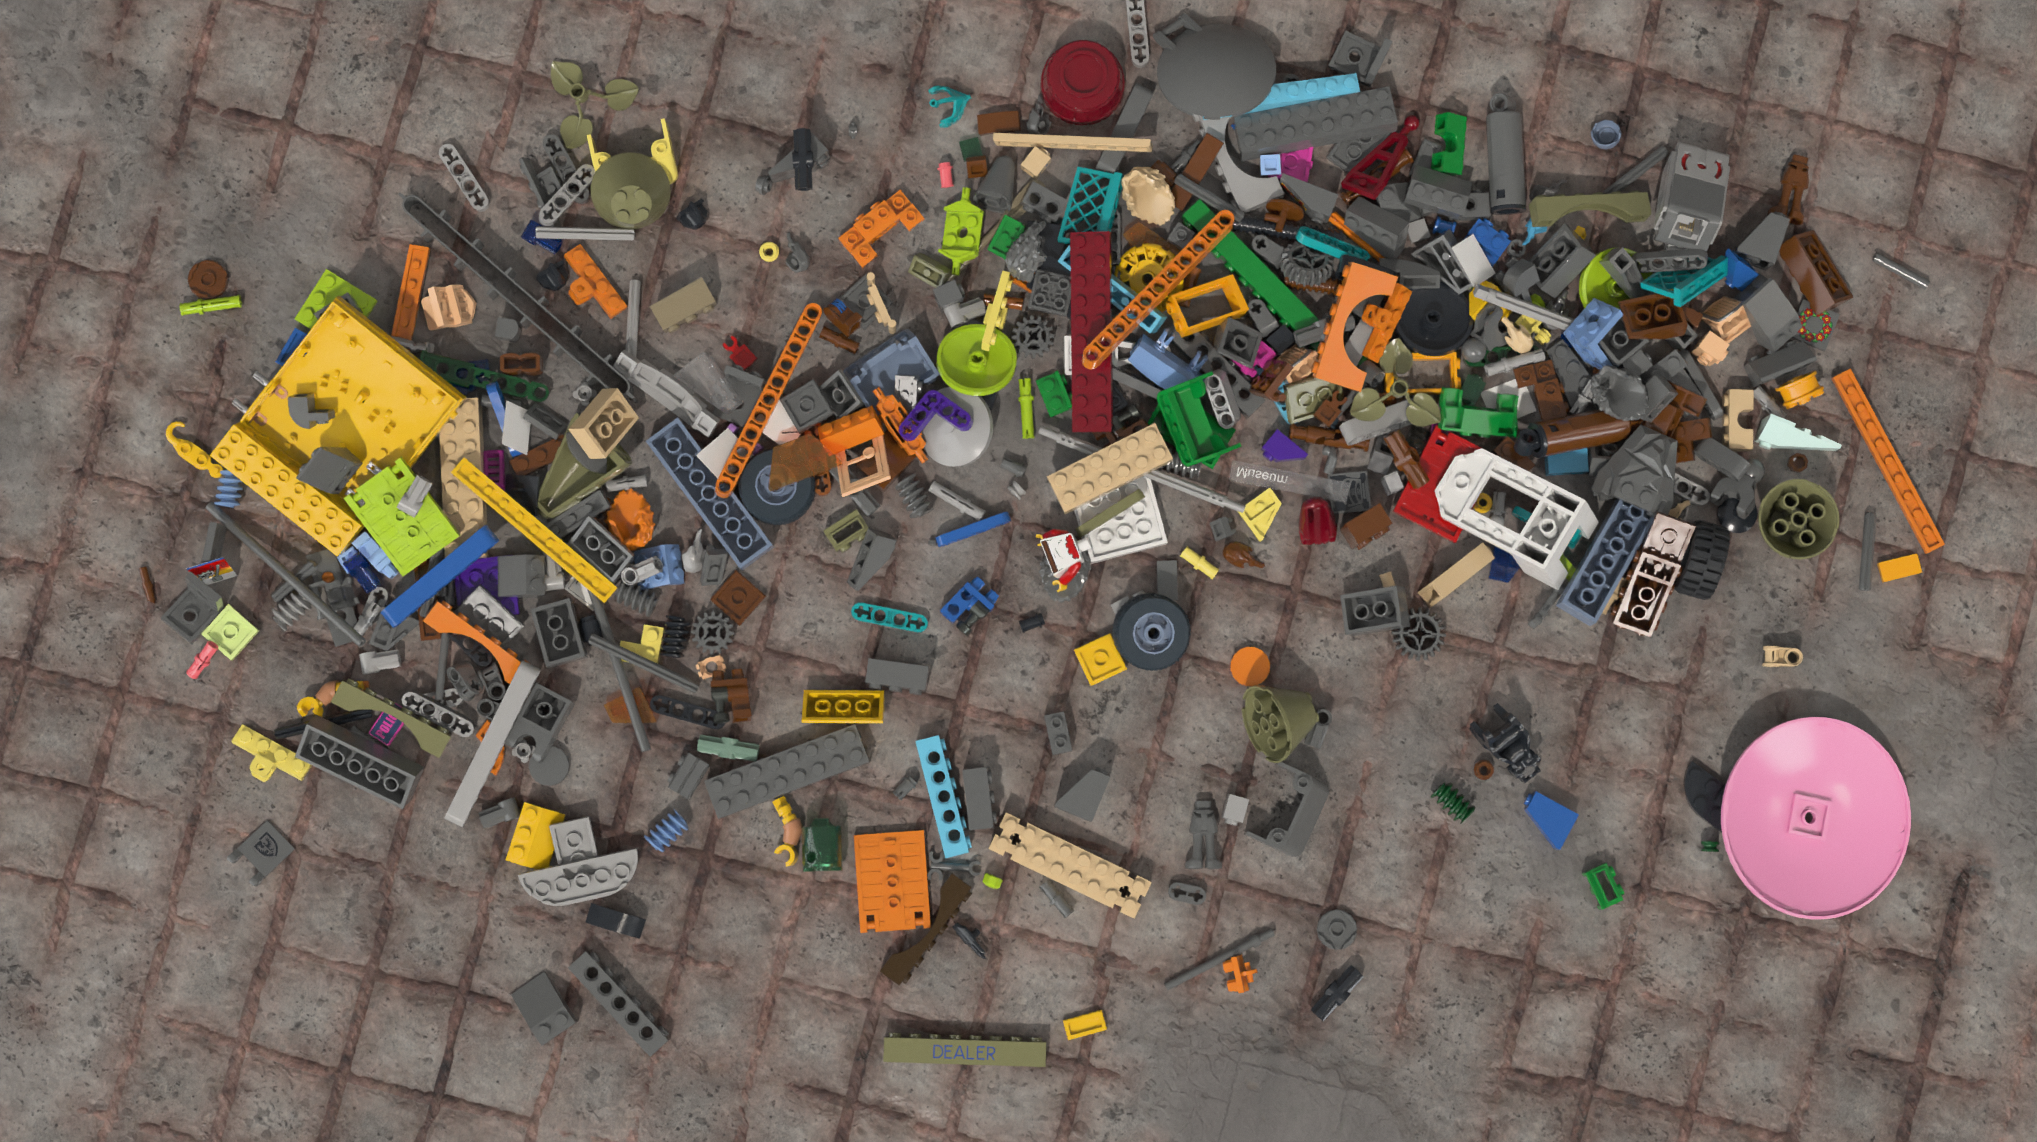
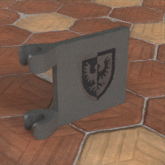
(264, 849)

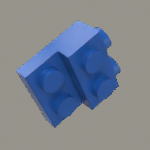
(1491, 241)

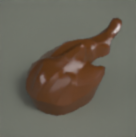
(1238, 554)

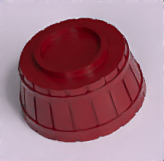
(1082, 83)

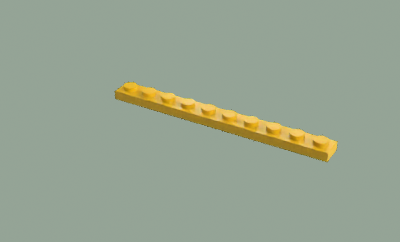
(534, 530)

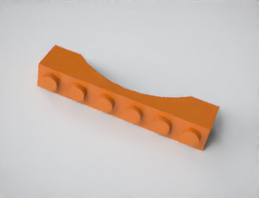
(446, 621)

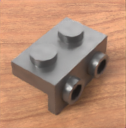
(907, 391)

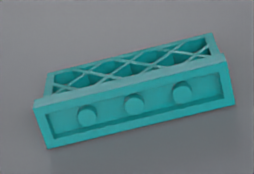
(1108, 207)
(1691, 284)

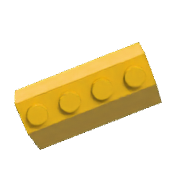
(843, 706)

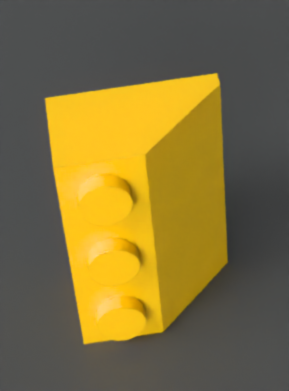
(532, 838)

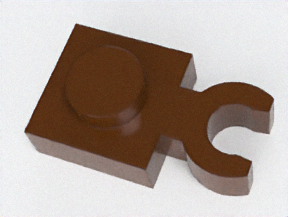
(1328, 410)

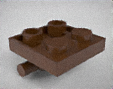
(1270, 379)

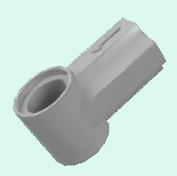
(960, 313)
(412, 500)
(642, 570)
(553, 574)
(374, 662)

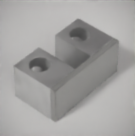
(1392, 483)

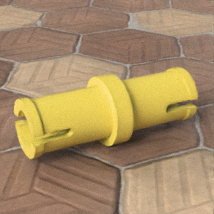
(1199, 562)

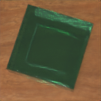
(970, 148)

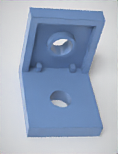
(1586, 334)

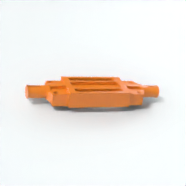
(888, 408)

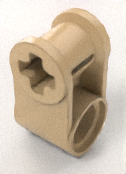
(1778, 656)

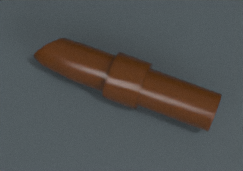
(147, 584)

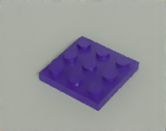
(483, 572)

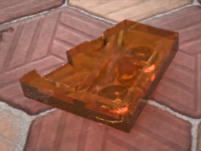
(618, 711)

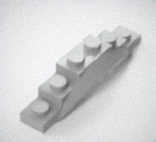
(667, 391)

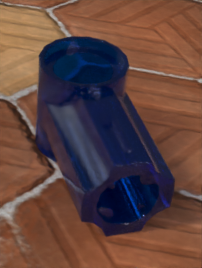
(550, 245)
(359, 568)

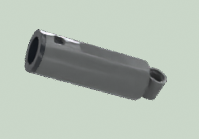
(1505, 157)

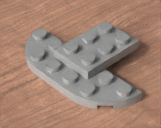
(580, 870)

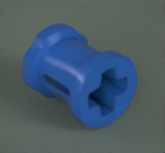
(1442, 225)

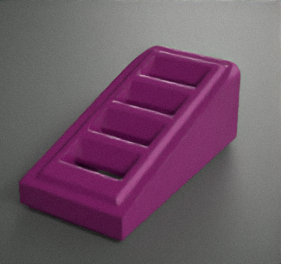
(501, 470)

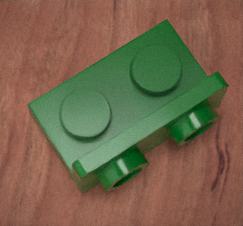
(1054, 394)

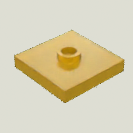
(1100, 659)

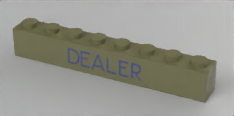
(964, 1051)

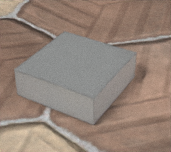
(1418, 231)

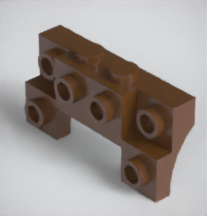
(1546, 388)
(1670, 416)

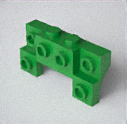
(1478, 420)

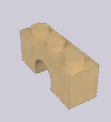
(1735, 436)

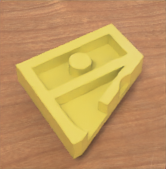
(1260, 513)

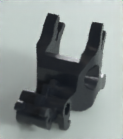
(1510, 745)

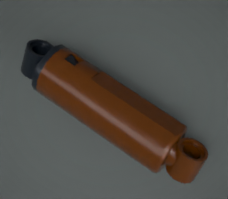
(1572, 433)

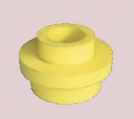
(769, 245)

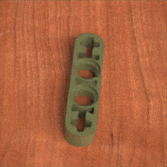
(1110, 513)

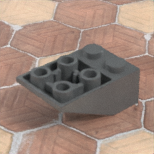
(329, 469)

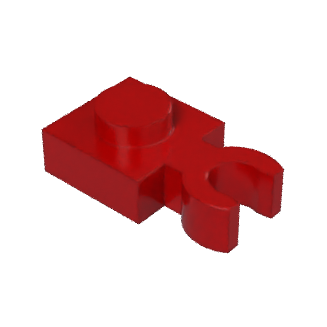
(741, 355)

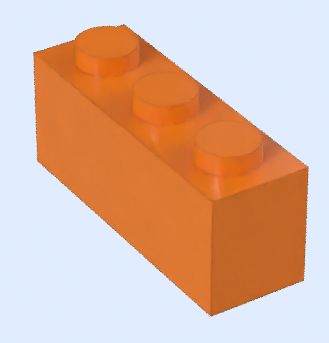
(851, 430)

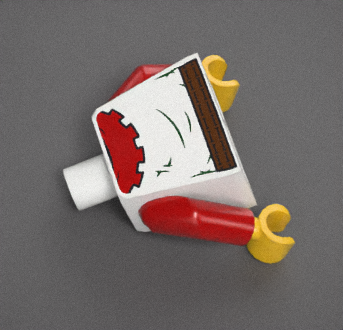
(1063, 554)

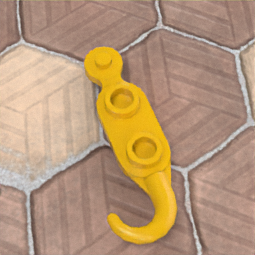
(192, 453)

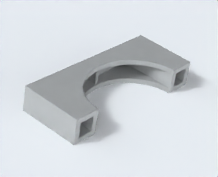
(1245, 190)

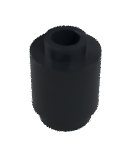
(588, 626)

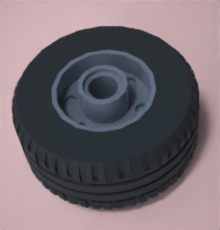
(775, 506)
(1170, 634)

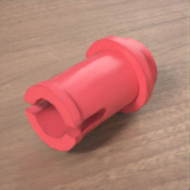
(945, 174)

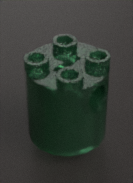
(822, 846)

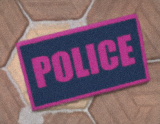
(386, 727)

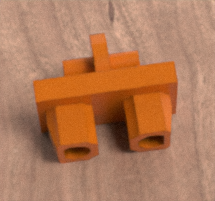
(1242, 973)

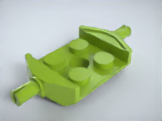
(960, 216)

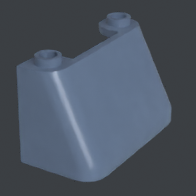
(878, 368)

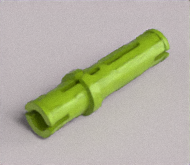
(202, 306)
(1026, 408)

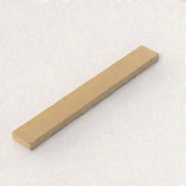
(1073, 142)

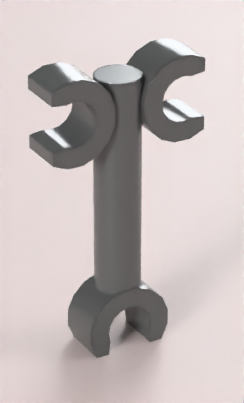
(1543, 612)
(937, 866)

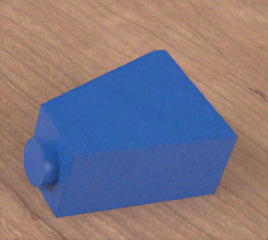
(1550, 818)

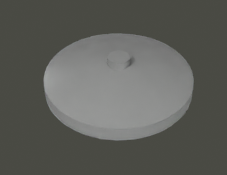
(956, 447)

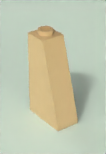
(1456, 575)

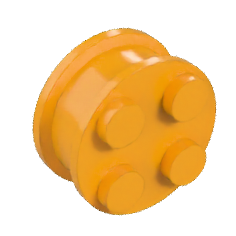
(1800, 389)

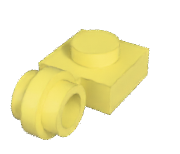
(1542, 336)

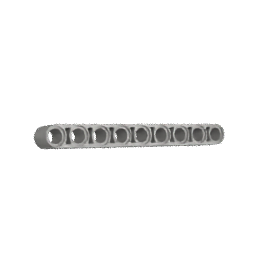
(492, 743)

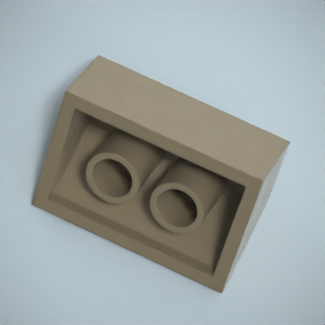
(683, 306)

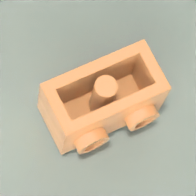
(1710, 349)

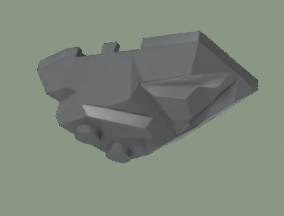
(1641, 472)

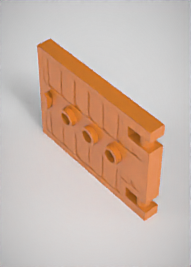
(892, 880)

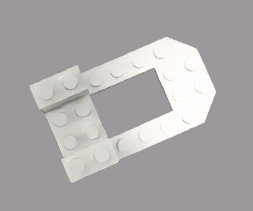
(1545, 533)

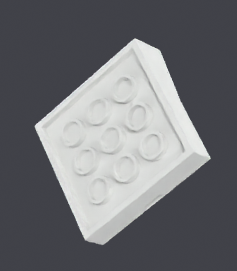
(1129, 531)

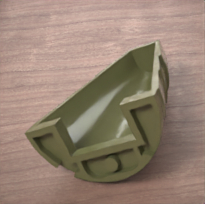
(571, 482)

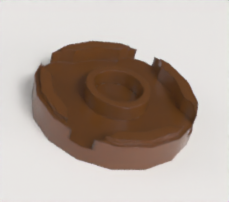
(208, 279)

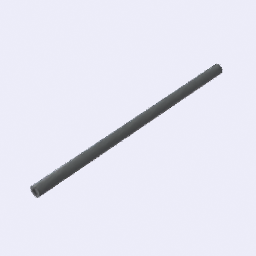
(289, 577)
(620, 673)

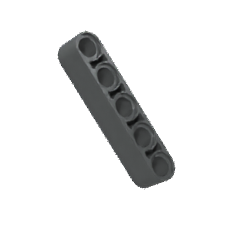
(1126, 126)

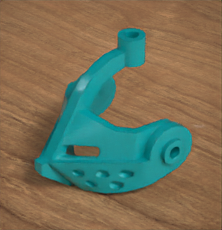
(959, 100)

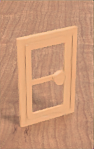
(882, 466)

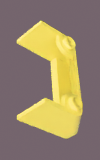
(661, 152)

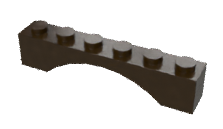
(901, 963)

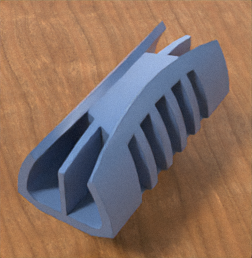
(1160, 364)

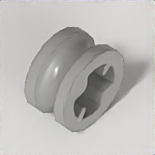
(1016, 490)

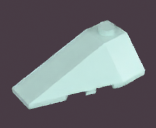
(1782, 434)

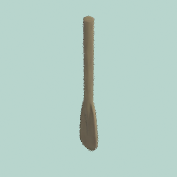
(1015, 212)

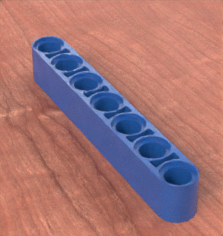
(439, 576)

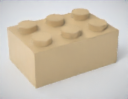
(603, 423)

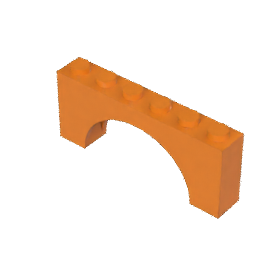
(1333, 361)

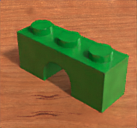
(1452, 130)

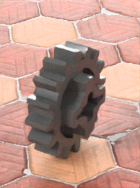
(1038, 342)
(718, 639)

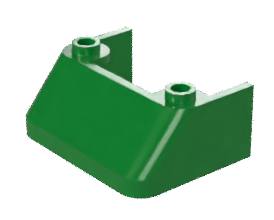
(1189, 423)

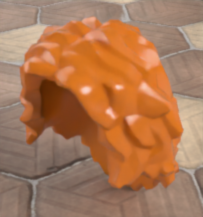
(631, 519)

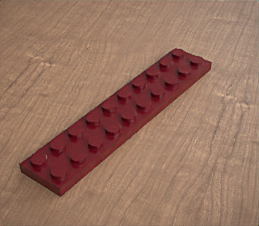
(1089, 317)

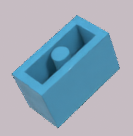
(1567, 463)

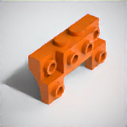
(877, 223)

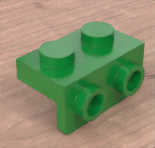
(1006, 234)

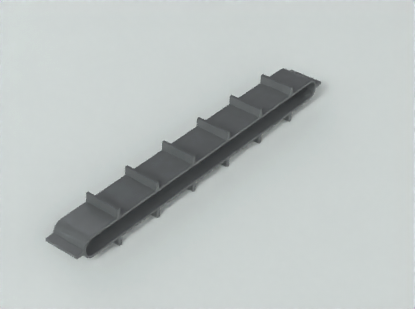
(510, 274)

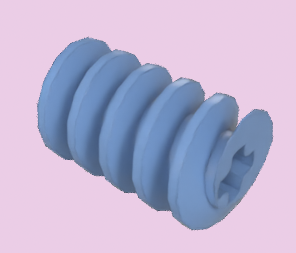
(228, 490)
(667, 831)

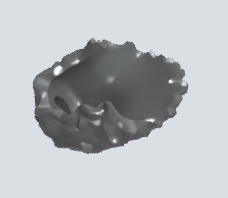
(1025, 253)
(1619, 393)
(1073, 587)

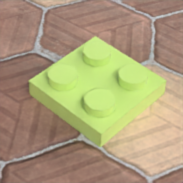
(230, 632)

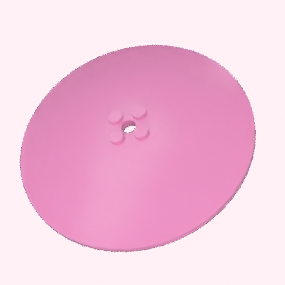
(1855, 828)

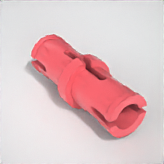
(202, 660)

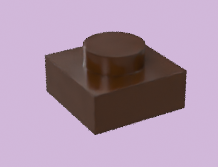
(976, 166)

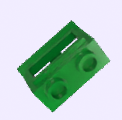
(1596, 888)

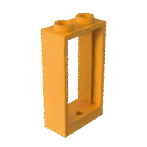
(1231, 292)
(1454, 364)

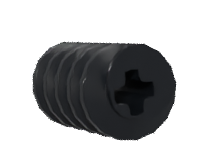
(675, 637)

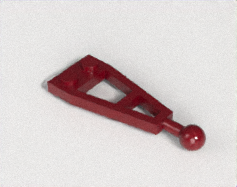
(1369, 185)

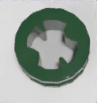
(1709, 846)

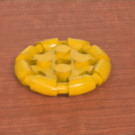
(1146, 266)

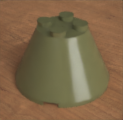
(630, 190)
(1798, 519)
(1277, 719)

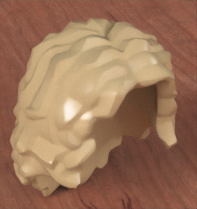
(1148, 195)

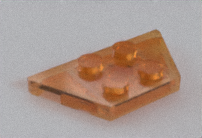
(799, 461)

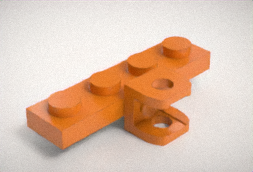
(592, 283)
(1384, 321)

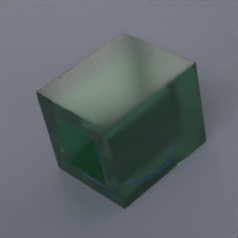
(1472, 389)

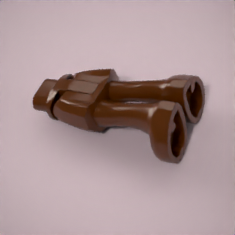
(1797, 179)

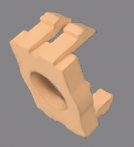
(702, 666)

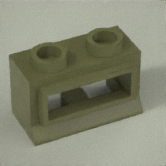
(843, 523)

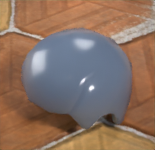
(1606, 134)

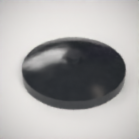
(1435, 321)

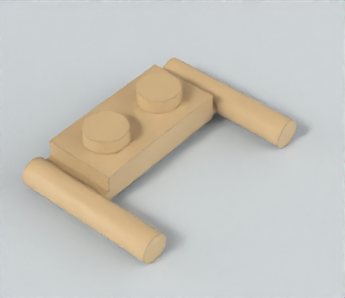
(875, 298)

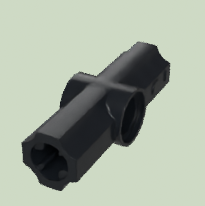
(802, 159)
(1337, 993)

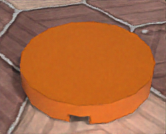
(1250, 666)

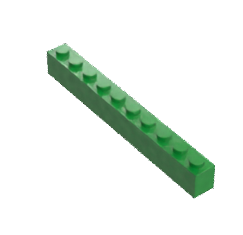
(1253, 273)

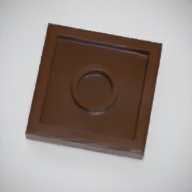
(738, 598)

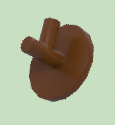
(1282, 210)

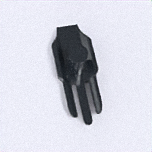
(969, 938)

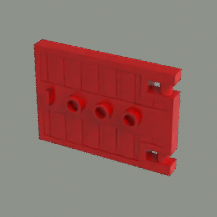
(1421, 504)

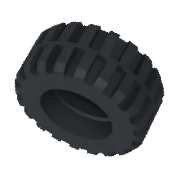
(1703, 560)

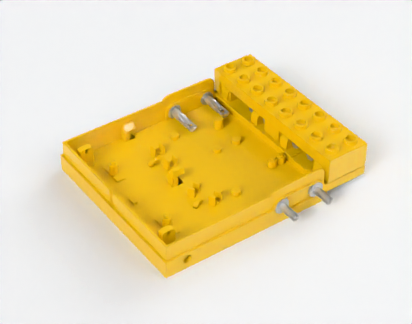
(271, 448)

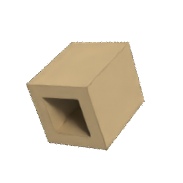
(1036, 162)

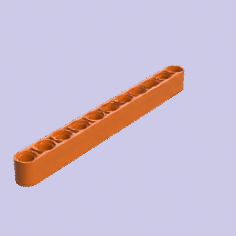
(1154, 297)
(772, 391)

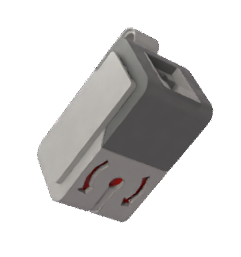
(1691, 198)

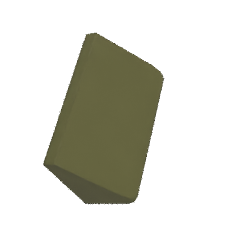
(929, 270)

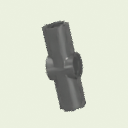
(1314, 333)
(863, 498)

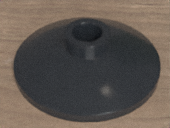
(1729, 519)

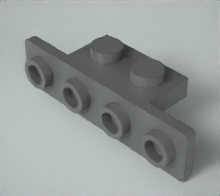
(543, 185)

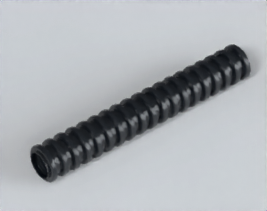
(1289, 230)

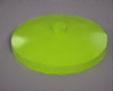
(1598, 283)
(969, 367)

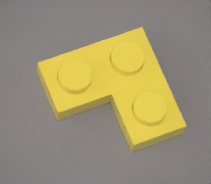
(649, 644)

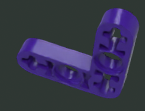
(936, 408)

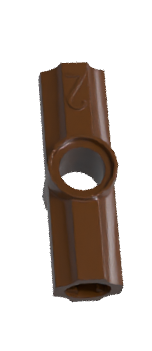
(1406, 459)

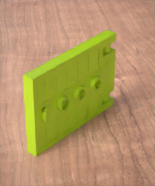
(397, 533)

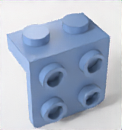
(672, 565)

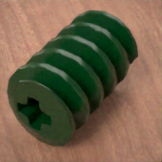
(1453, 802)

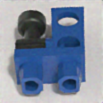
(972, 600)

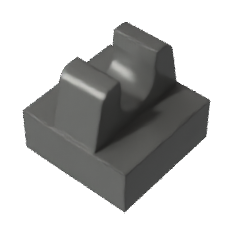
(1221, 528)

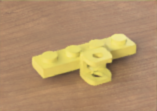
(996, 312)
(269, 755)

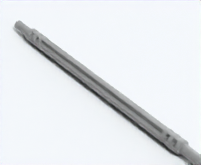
(1156, 475)

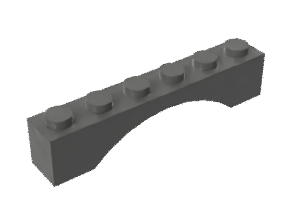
(1626, 274)

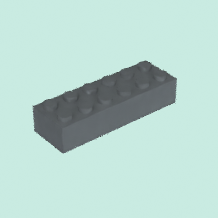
(359, 761)

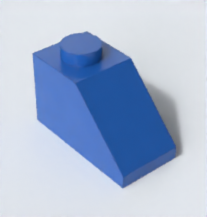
(1739, 271)

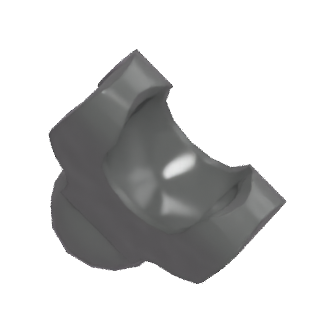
(1486, 334)
(1740, 490)

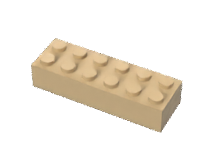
(1110, 468)

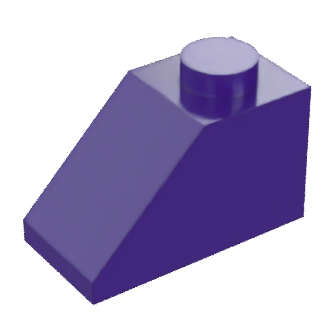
(1282, 449)

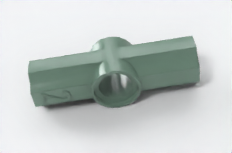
(728, 748)

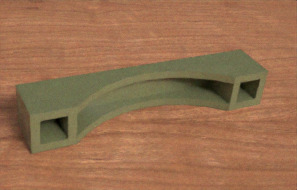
(1626, 206)
(353, 698)

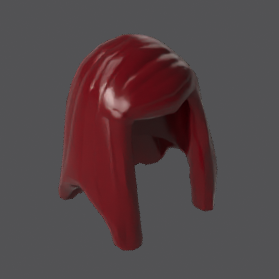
(1317, 522)

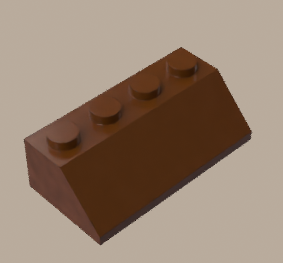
(1814, 272)

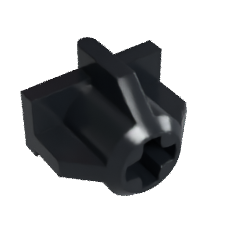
(693, 216)
(553, 277)

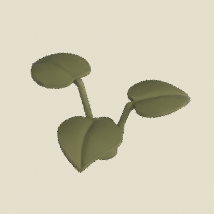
(567, 80)
(1368, 404)

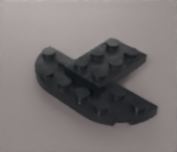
(1704, 794)

